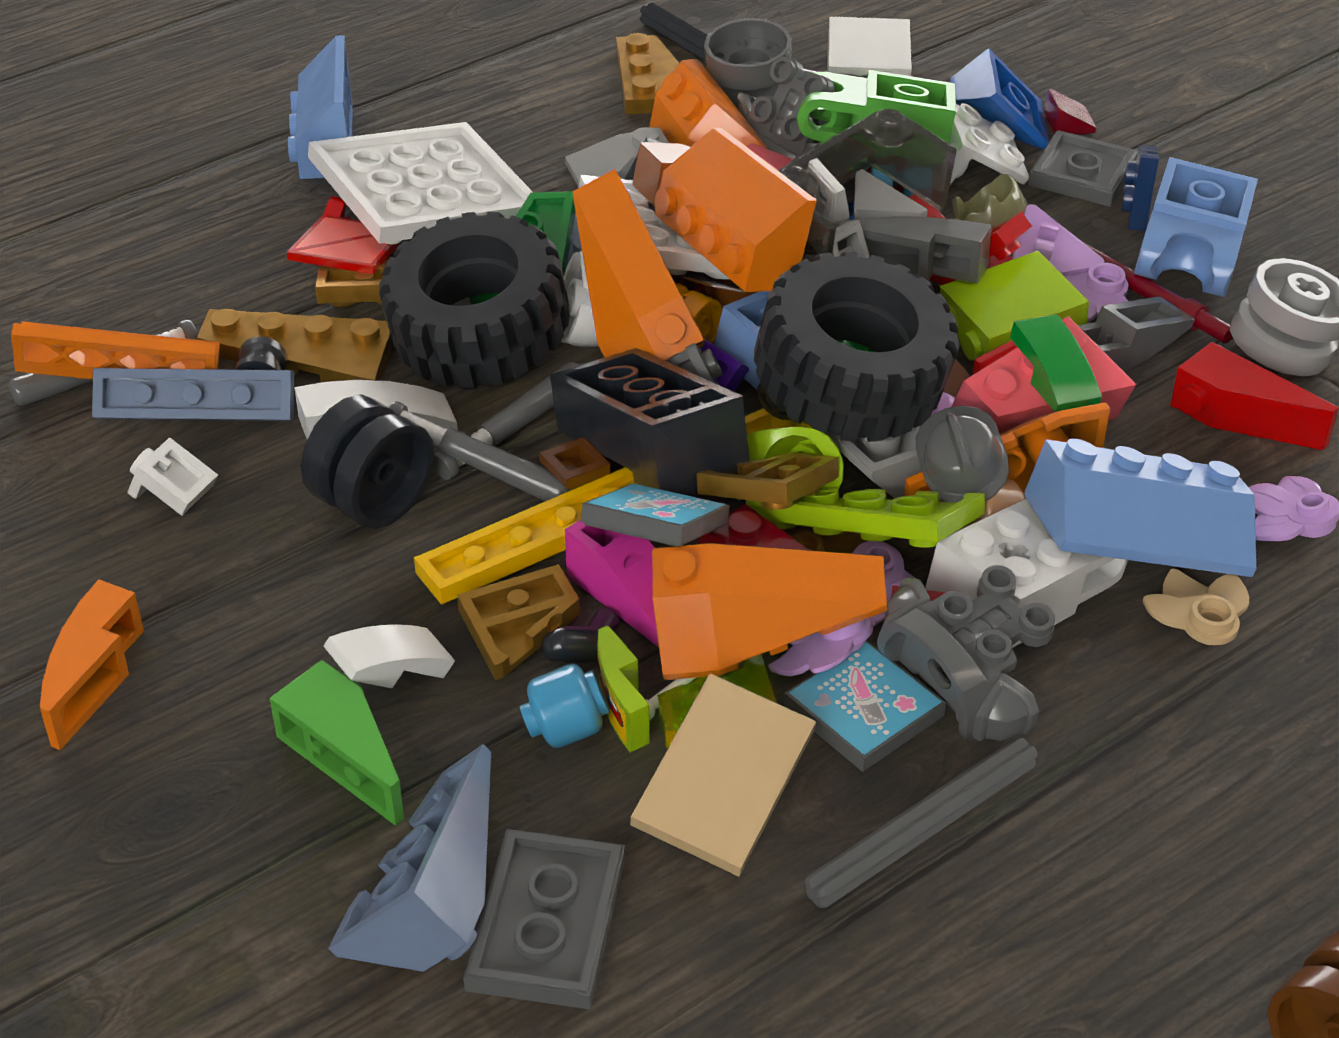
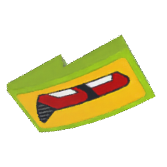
(620, 688)

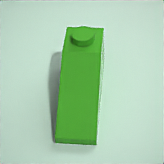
(334, 729)

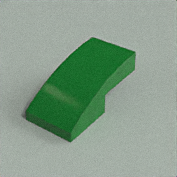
(1059, 363)

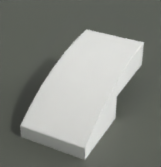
(384, 651)

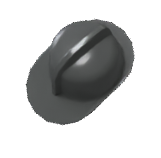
(962, 453)

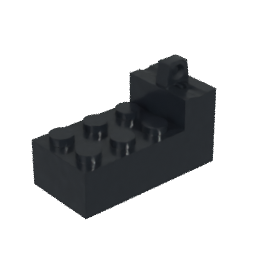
(653, 419)

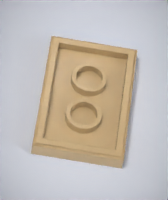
(723, 774)

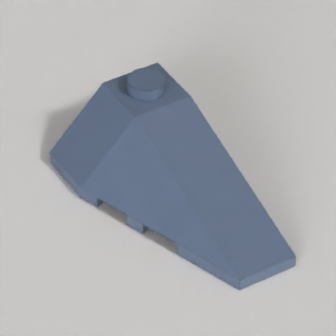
(431, 880)

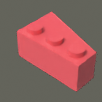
(1010, 399)

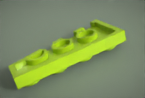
(868, 512)

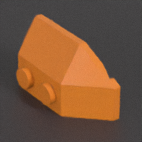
(694, 104)

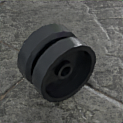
(367, 461)

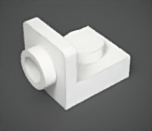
(171, 476)

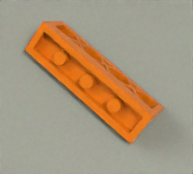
(78, 350)

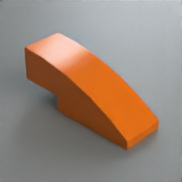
(88, 659)

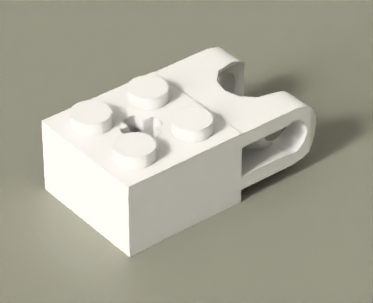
(1022, 544)

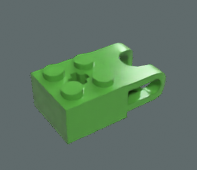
(854, 98)

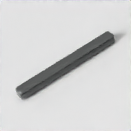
(919, 822)

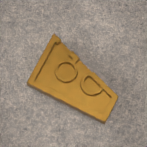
(642, 69)

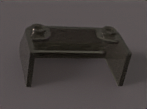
(890, 145)

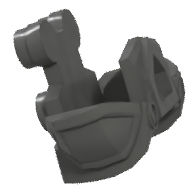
(776, 116)
(972, 647)

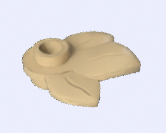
(1202, 611)

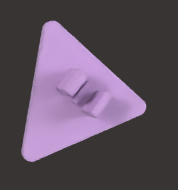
(1056, 244)

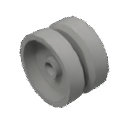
(1289, 317)

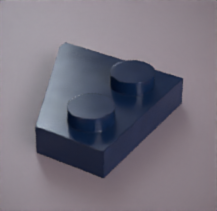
(1139, 186)

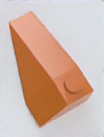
(627, 278)
(1027, 439)

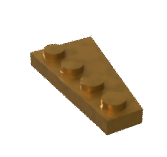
(316, 344)

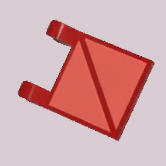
(340, 242)

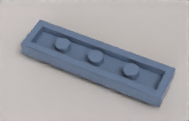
(193, 394)

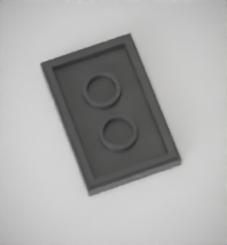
(546, 919)

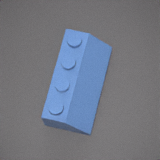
(1144, 507)

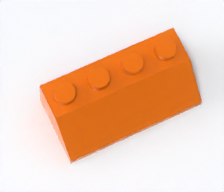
(736, 210)

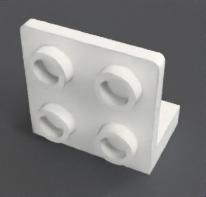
(986, 143)

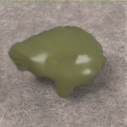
(992, 203)

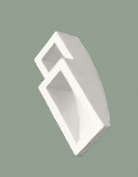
(425, 403)

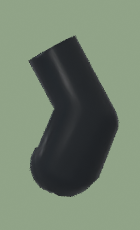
(578, 643)

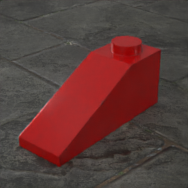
(1250, 400)

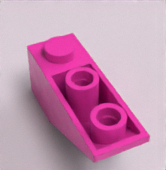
(615, 572)

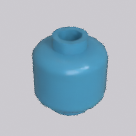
(564, 706)

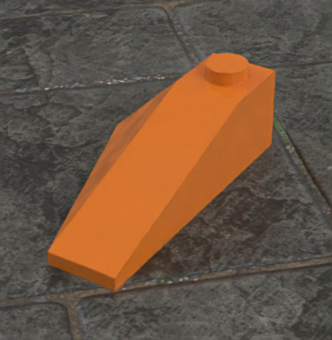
(742, 601)

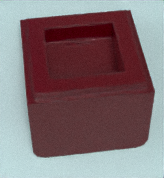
(1067, 114)

